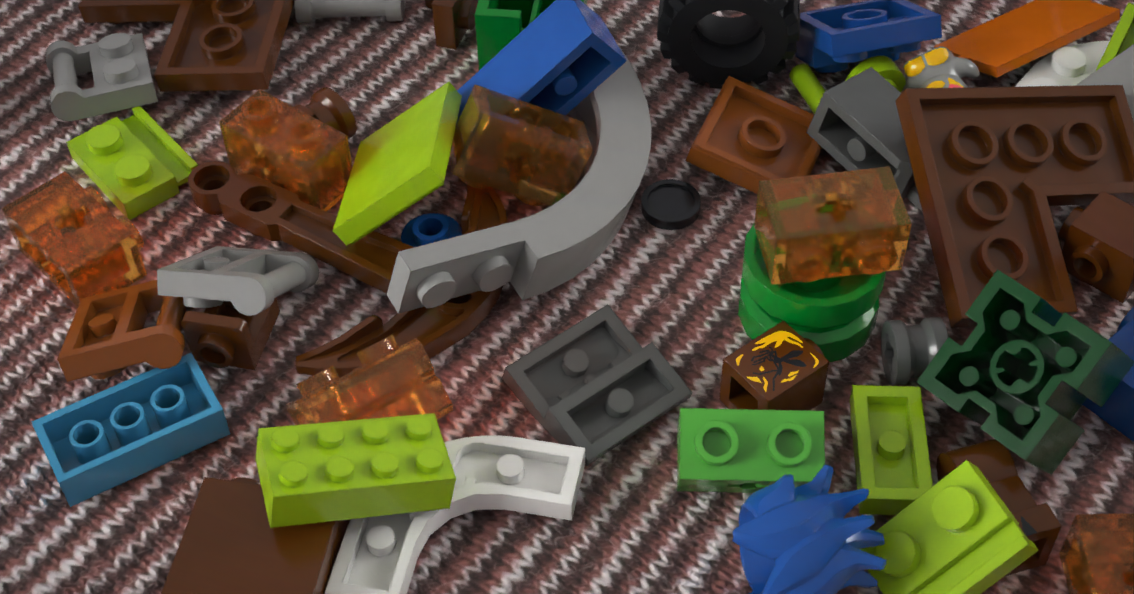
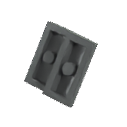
(595, 384)

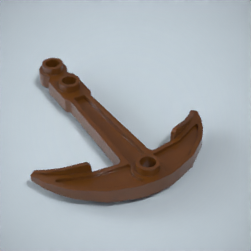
(281, 216)

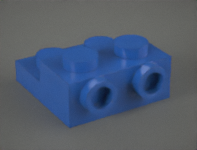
(863, 30)

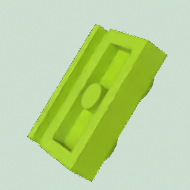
(132, 162)
(951, 539)

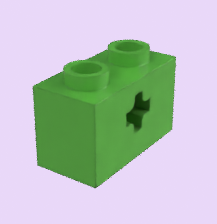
(747, 448)

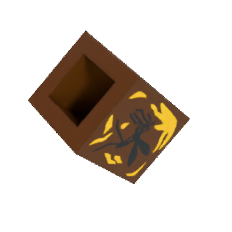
(775, 373)

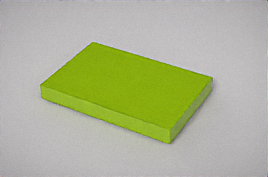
(399, 165)

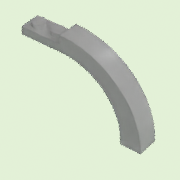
(557, 241)

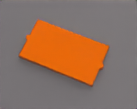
(1029, 33)

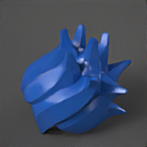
(802, 542)

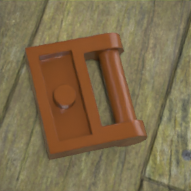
(111, 336)

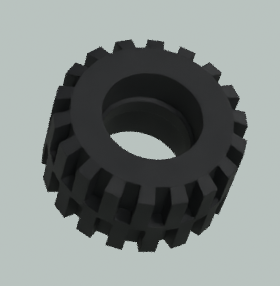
(723, 46)

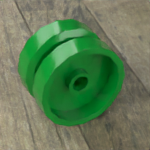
(829, 311)

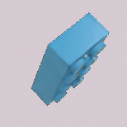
(130, 429)

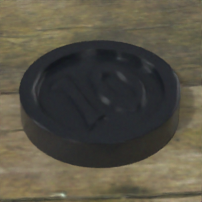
(670, 204)

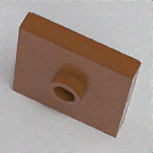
(754, 138)

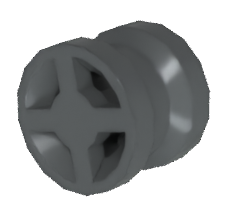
(910, 348)

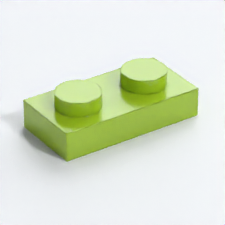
(889, 446)

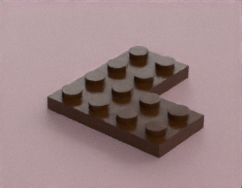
(210, 42)
(994, 166)

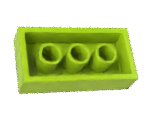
(353, 469)

